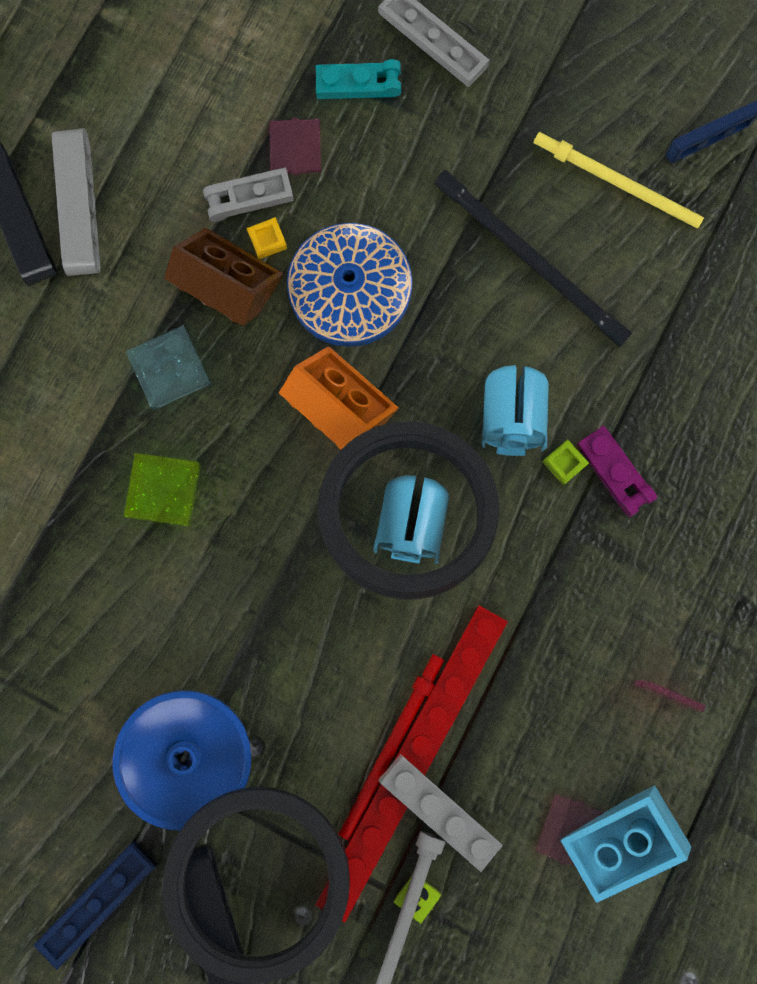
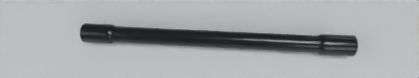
(606, 322)

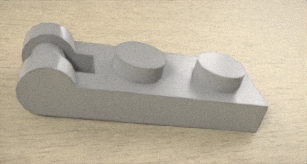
(248, 194)

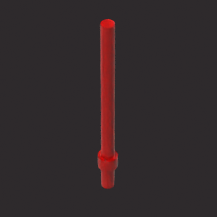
(422, 687)

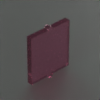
(295, 145)
(669, 695)
(562, 820)

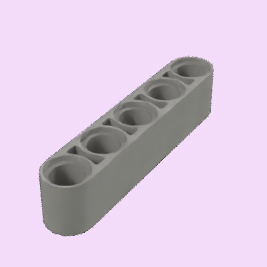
(76, 202)

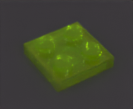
(162, 489)

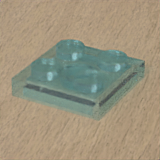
(168, 367)

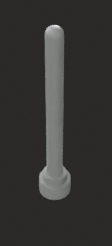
(428, 848)

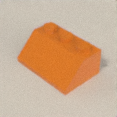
(336, 397)

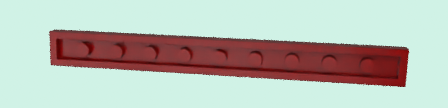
(420, 747)

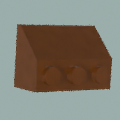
(222, 275)

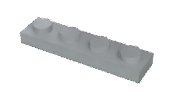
(435, 38)
(440, 812)

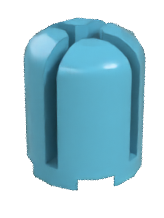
(499, 411)
(395, 519)

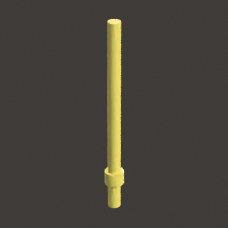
(564, 151)

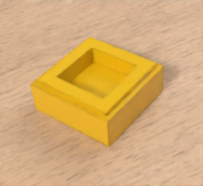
(267, 238)

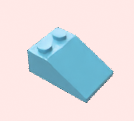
(627, 844)

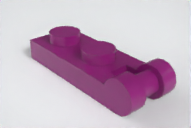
(616, 470)

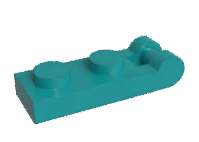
(358, 80)

